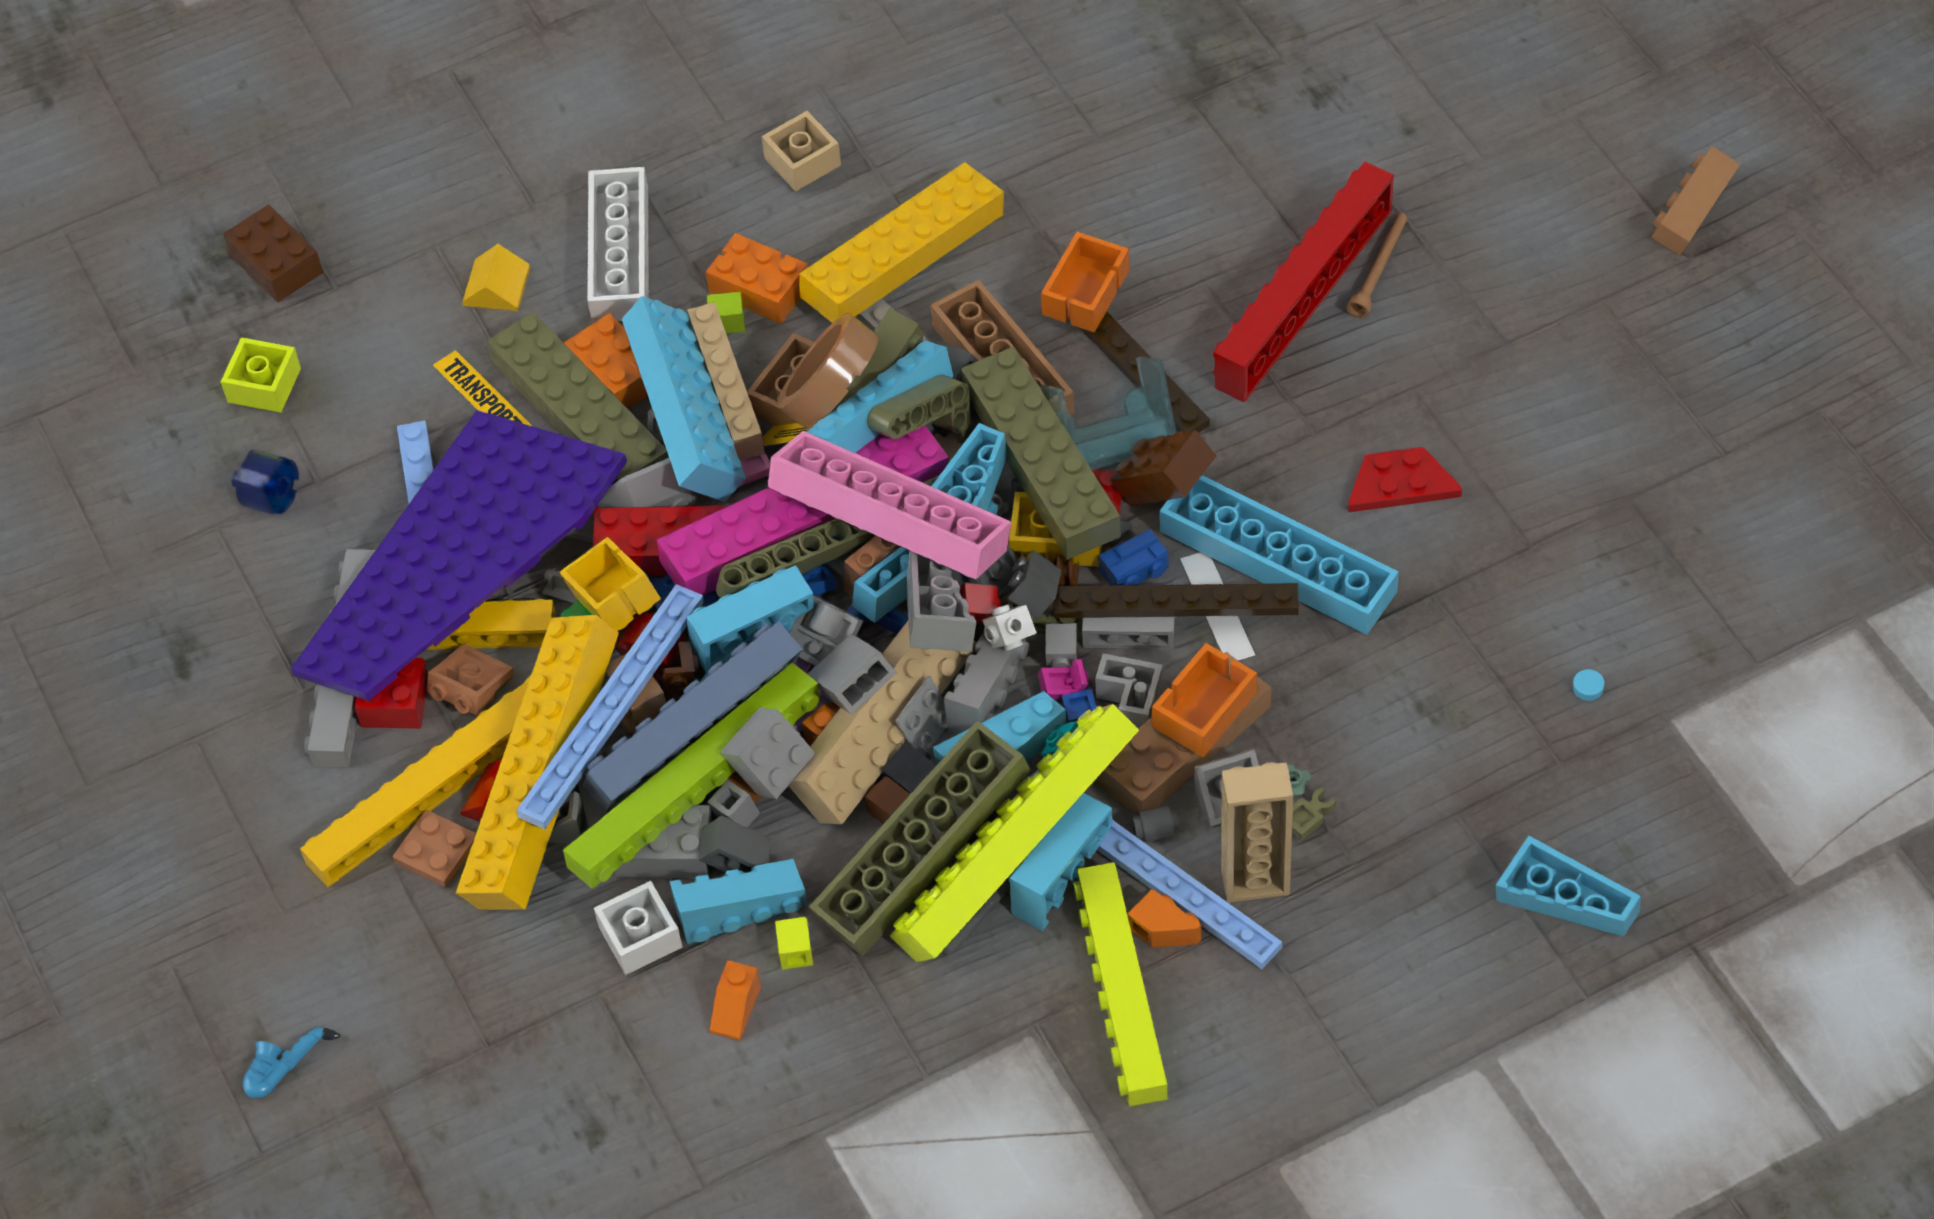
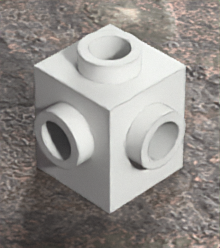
(1008, 626)

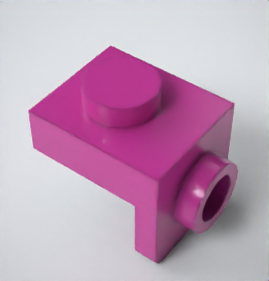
(1063, 679)

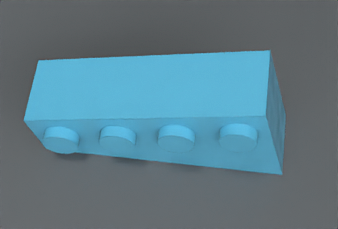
(975, 467)
(738, 616)
(1021, 726)
(1054, 861)
(1565, 889)
(737, 899)

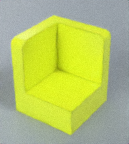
(794, 943)

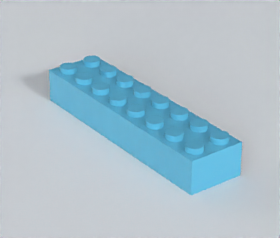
(683, 399)
(1281, 551)

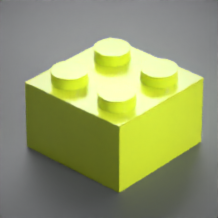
(261, 375)

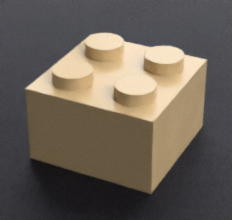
(801, 150)

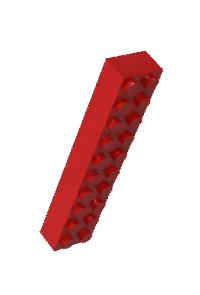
(1303, 281)

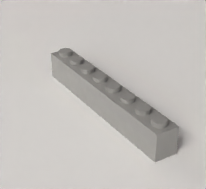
(335, 716)

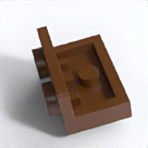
(683, 674)

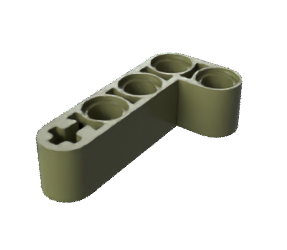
(936, 401)

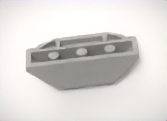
(649, 488)

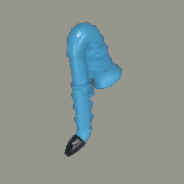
(268, 1071)

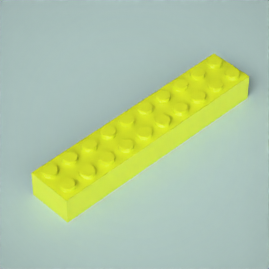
(1013, 832)

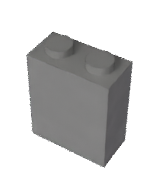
(852, 673)

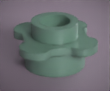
(1301, 777)

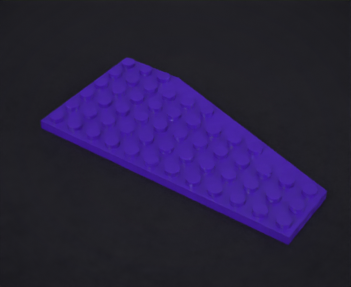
(467, 533)

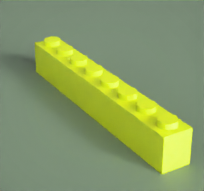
(1121, 984)

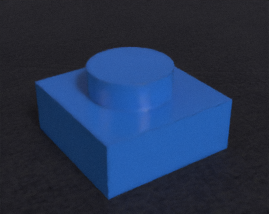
(1077, 704)

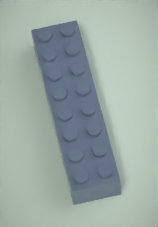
(688, 719)

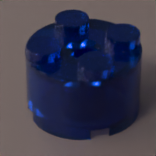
(266, 482)

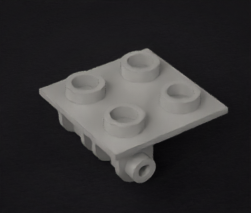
(923, 717)

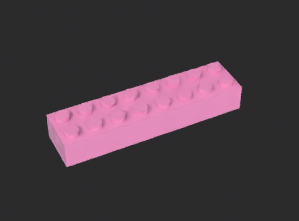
(889, 504)

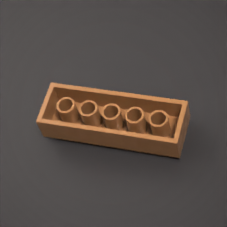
(983, 328)
(1157, 766)

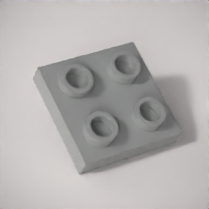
(823, 630)

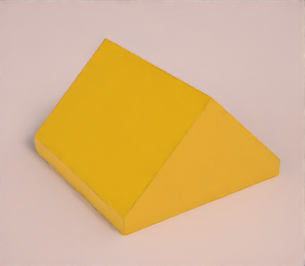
(497, 280)

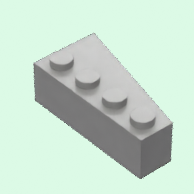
(936, 608)
(982, 685)

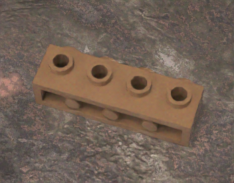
(1695, 200)

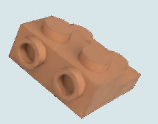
(865, 559)
(468, 679)

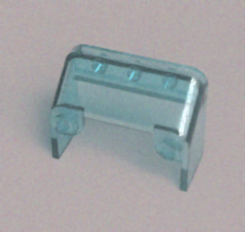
(1112, 440)

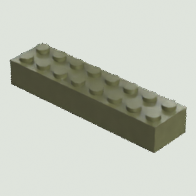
(570, 393)
(1042, 453)
(920, 838)

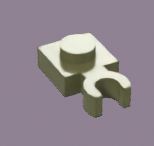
(1309, 816)

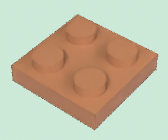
(435, 848)

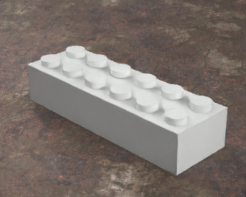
(617, 241)

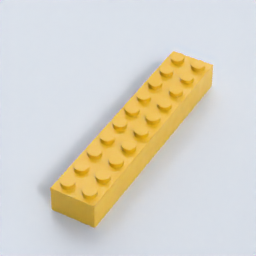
(559, 692)

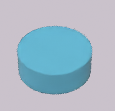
(1588, 685)

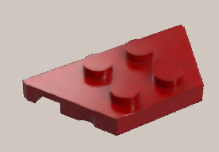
(1401, 479)

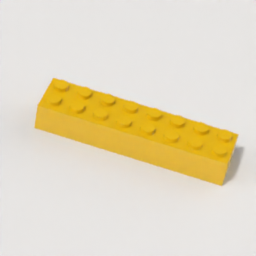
(901, 243)

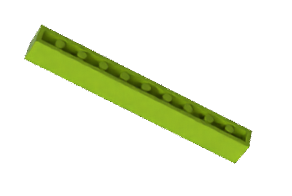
(681, 782)

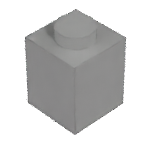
(1061, 645)
(734, 804)

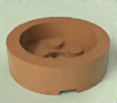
(827, 371)

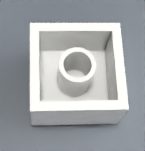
(638, 927)

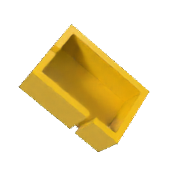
(610, 584)

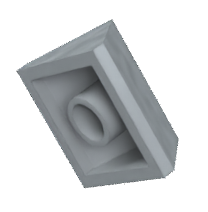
(1209, 782)

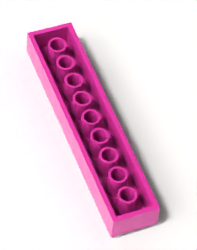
(701, 549)

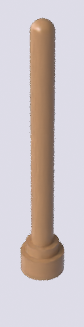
(1360, 303)

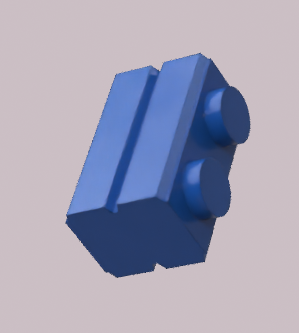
(1134, 560)

